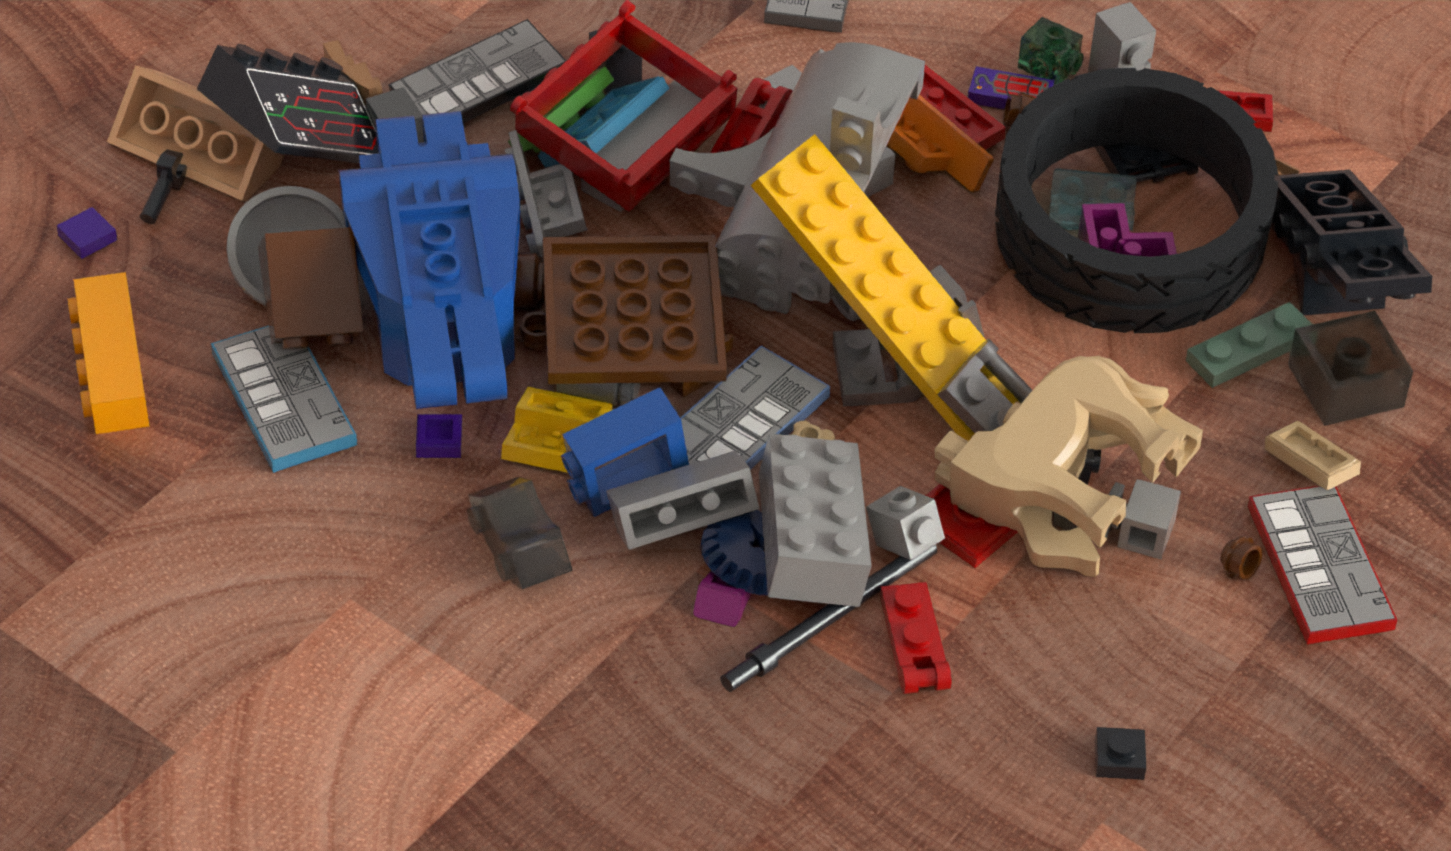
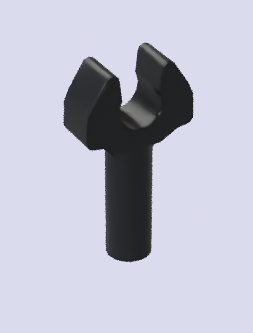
(170, 176)

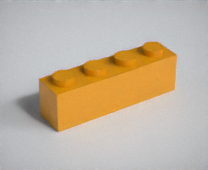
(110, 353)

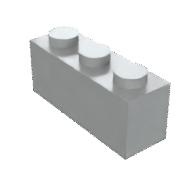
(682, 499)

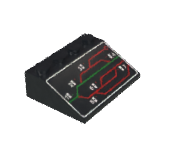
(291, 102)

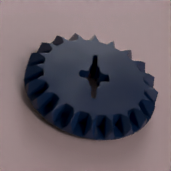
(731, 555)

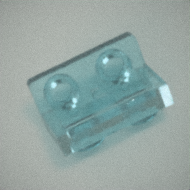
(1078, 187)

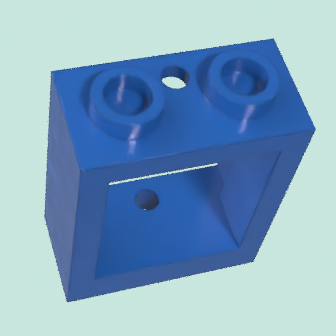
(615, 434)

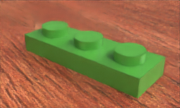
(566, 111)

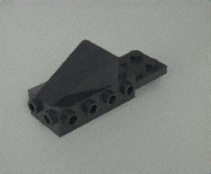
(1343, 244)

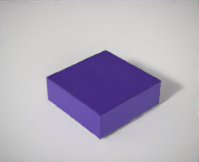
(86, 232)
(439, 436)

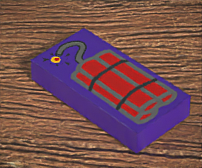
(993, 86)

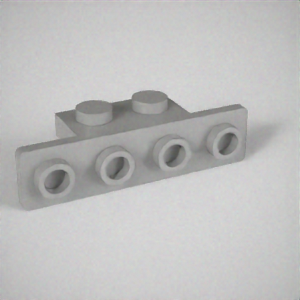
(550, 199)

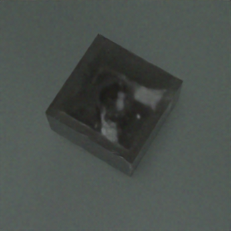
(1350, 368)

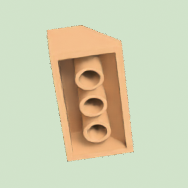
(175, 116)

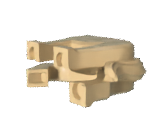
(1039, 451)

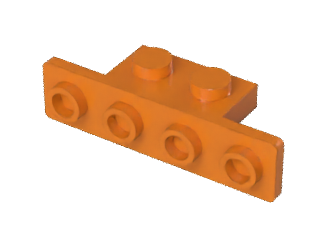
(936, 144)

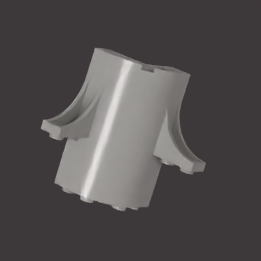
(852, 106)

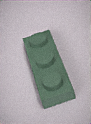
(1246, 345)

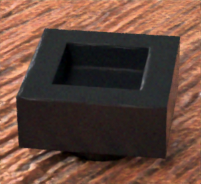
(1120, 753)

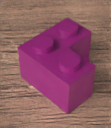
(1108, 229)

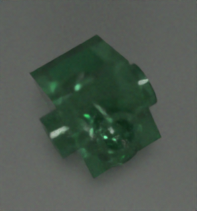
(1050, 51)

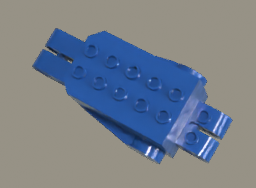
(437, 256)

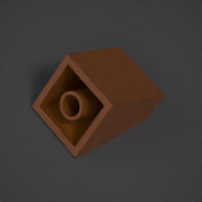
(311, 287)

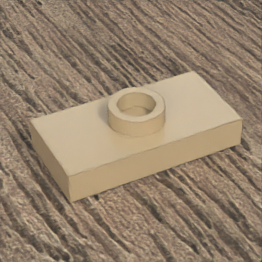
(1312, 455)

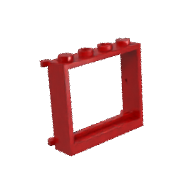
(653, 166)

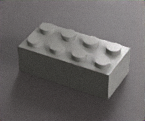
(814, 520)

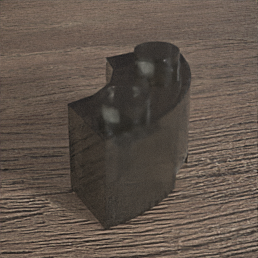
(519, 533)

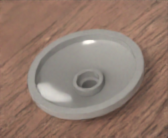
(274, 212)

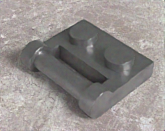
(862, 371)
(975, 397)

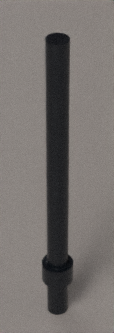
(765, 657)

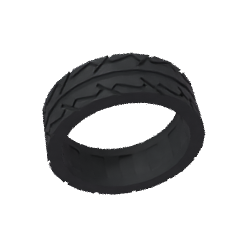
(1140, 110)

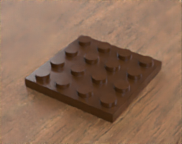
(633, 309)

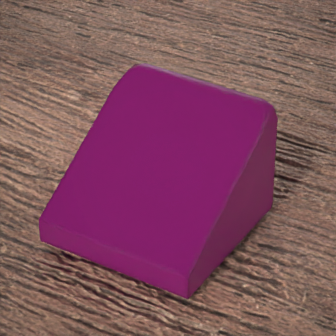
(720, 601)

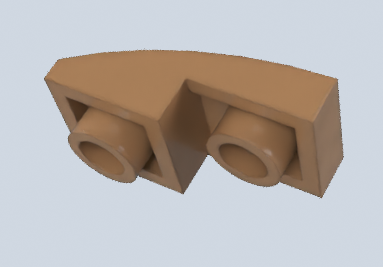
(358, 73)

